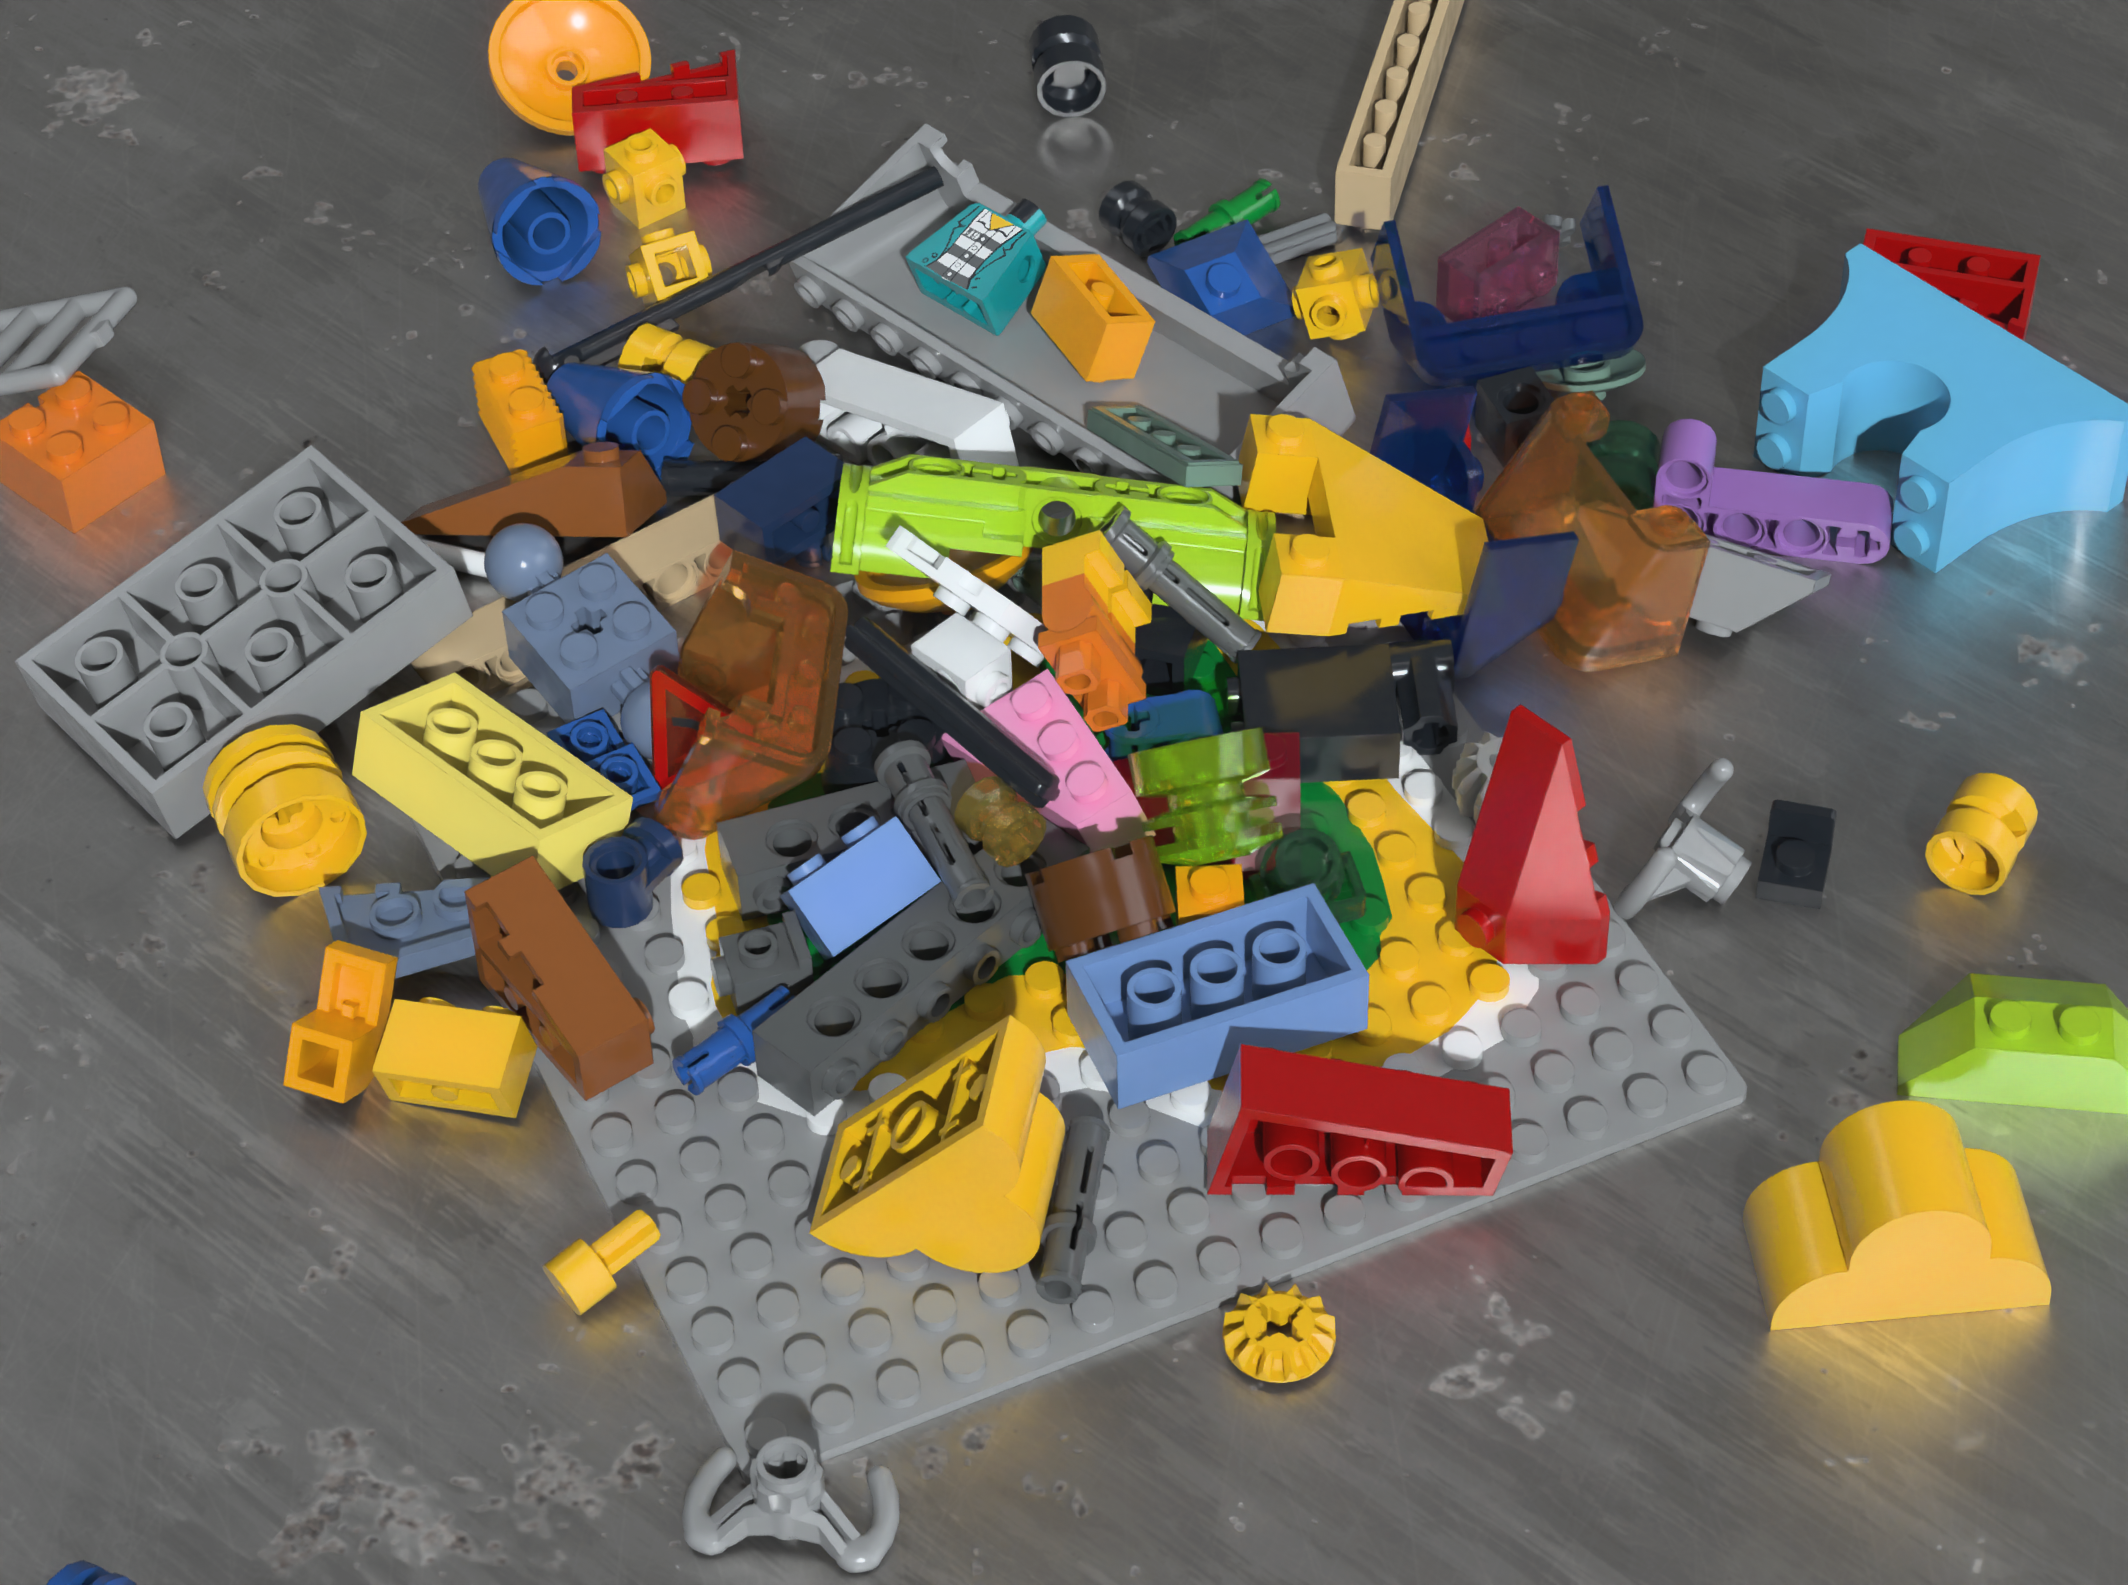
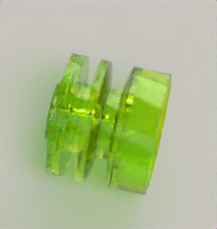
(1207, 796)

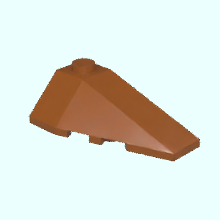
(574, 496)

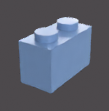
(858, 887)

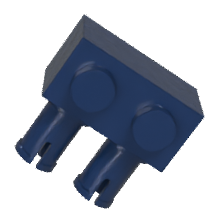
(783, 507)

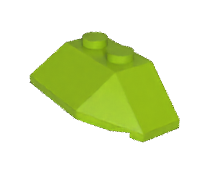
(2020, 1045)

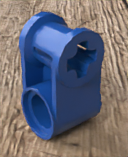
(1164, 722)

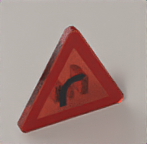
(675, 721)

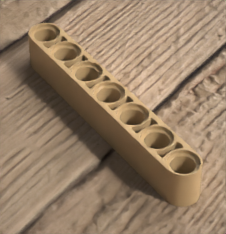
(663, 560)

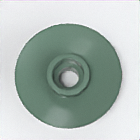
(1595, 376)

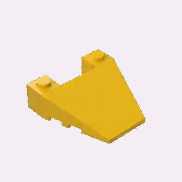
(1379, 539)

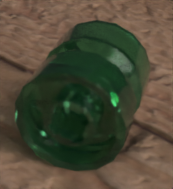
(1631, 459)

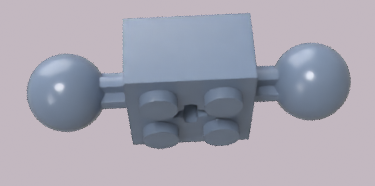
(583, 635)

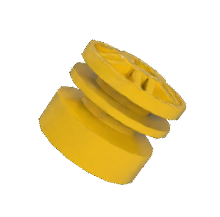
(284, 810)

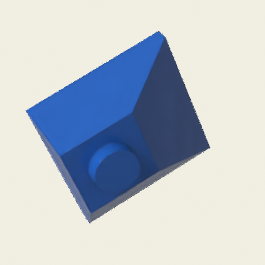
(1226, 278)

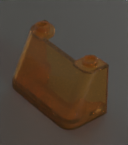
(1630, 568)
(773, 656)

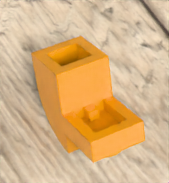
(338, 1042)

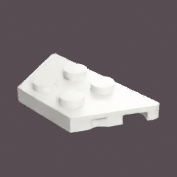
(965, 591)

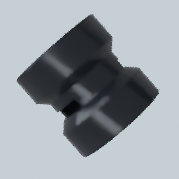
(1145, 222)

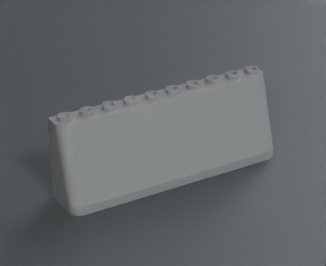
(1189, 374)

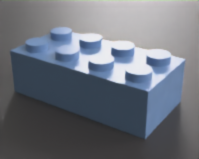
(1188, 996)

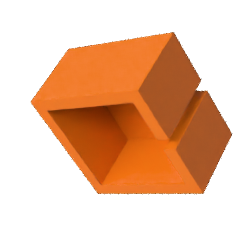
(78, 452)

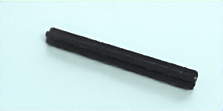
(952, 713)

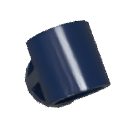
(626, 871)

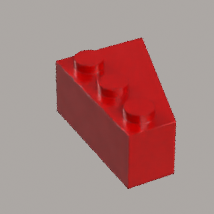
(686, 108)

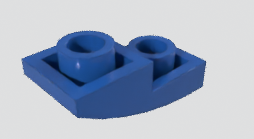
(601, 748)

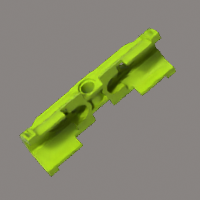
(1000, 512)

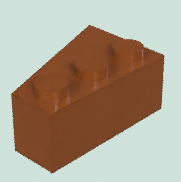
(556, 979)

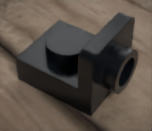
(1796, 854)

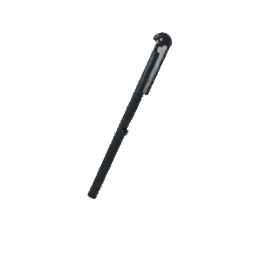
(609, 343)

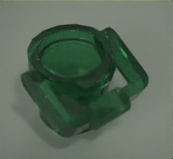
(1310, 858)

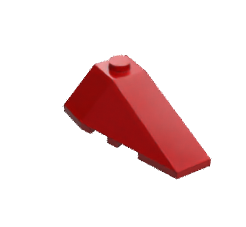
(1527, 868)

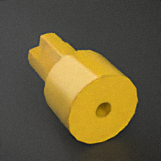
(585, 1272)

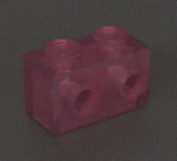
(1498, 268)

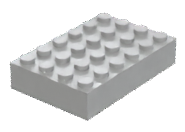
(246, 623)

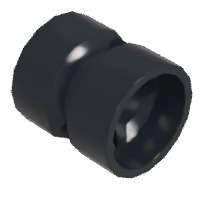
(1067, 66)

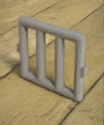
(61, 319)

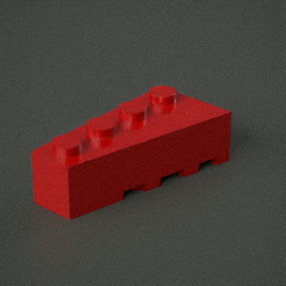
(1355, 1127)

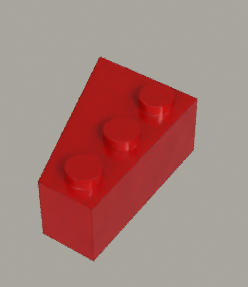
(1983, 278)

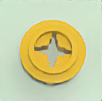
(1279, 1357)

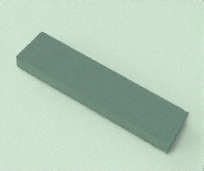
(1164, 446)

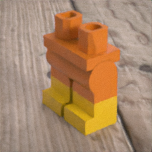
(1092, 626)

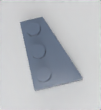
(415, 926)

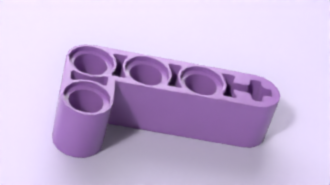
(1771, 509)

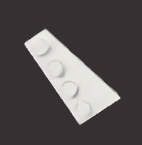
(892, 413)

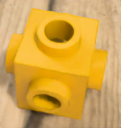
(645, 178)
(679, 253)
(1335, 294)

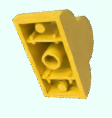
(950, 1160)
(1893, 1226)

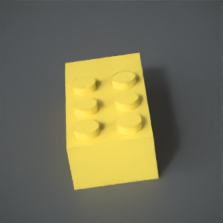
(486, 780)

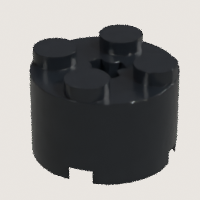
(867, 722)

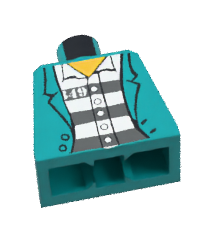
(982, 263)

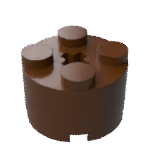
(754, 400)
(1102, 894)

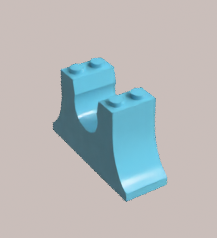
(1975, 412)

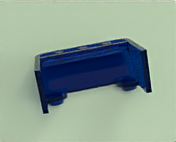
(1591, 320)
(1517, 578)

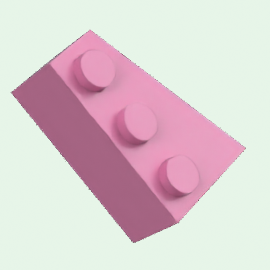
(1093, 796)

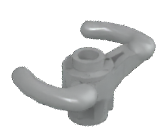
(1689, 852)
(788, 1503)

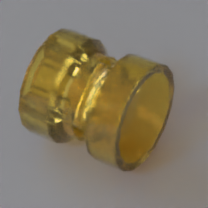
(993, 815)

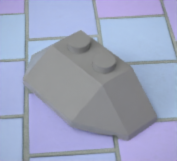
(1747, 587)

